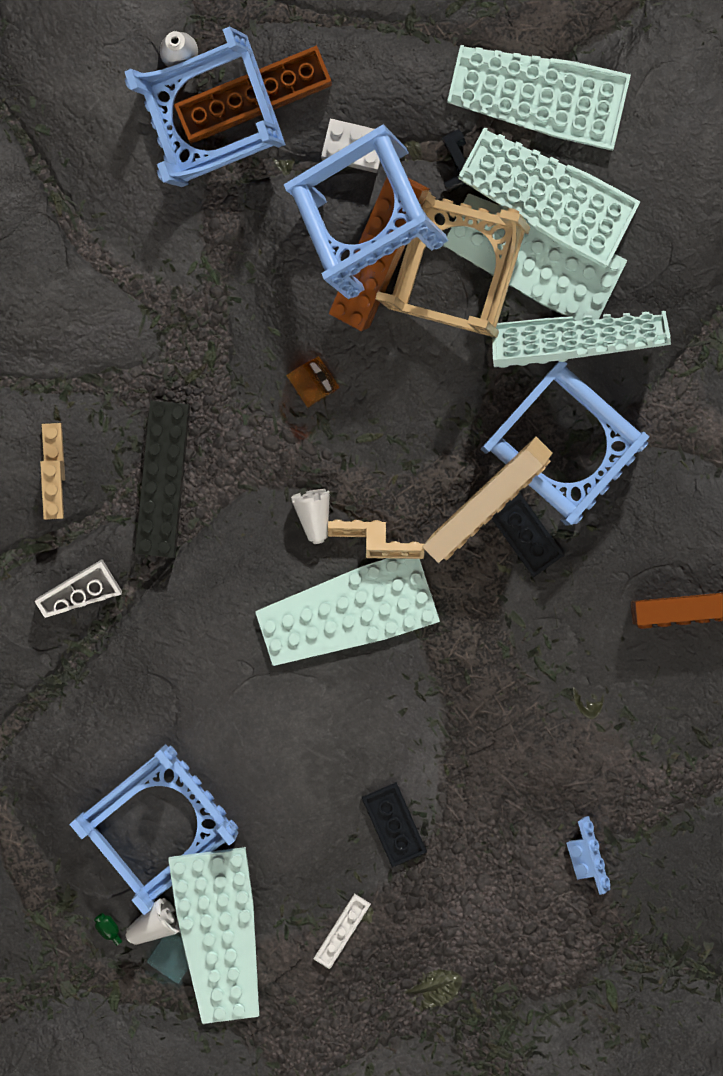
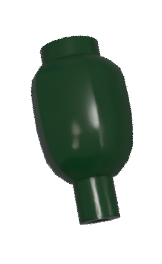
(107, 928)

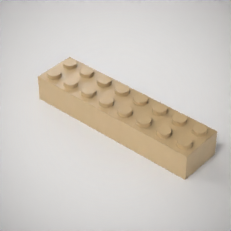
(488, 500)

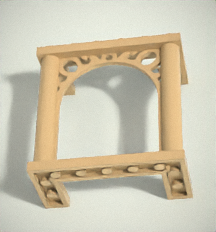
(515, 228)

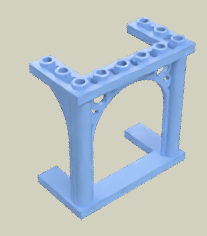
(152, 83)
(309, 199)
(630, 436)
(164, 759)

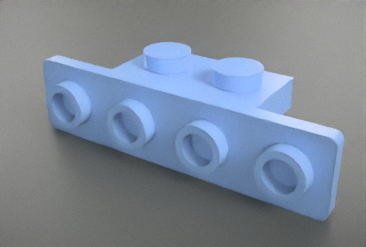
(587, 858)

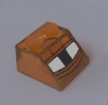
(313, 382)

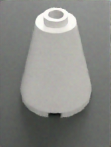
(177, 48)
(313, 513)
(155, 924)

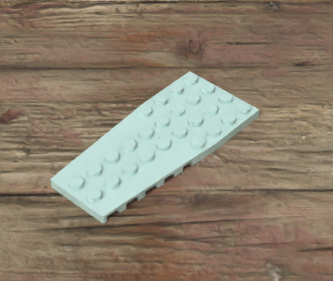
(542, 94)
(551, 196)
(543, 267)
(567, 339)
(349, 611)
(218, 931)

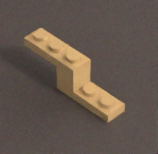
(52, 471)
(375, 539)

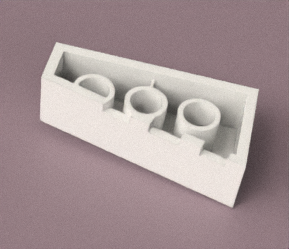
(82, 589)

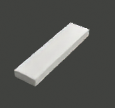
(342, 931)

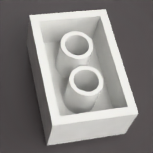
(343, 134)

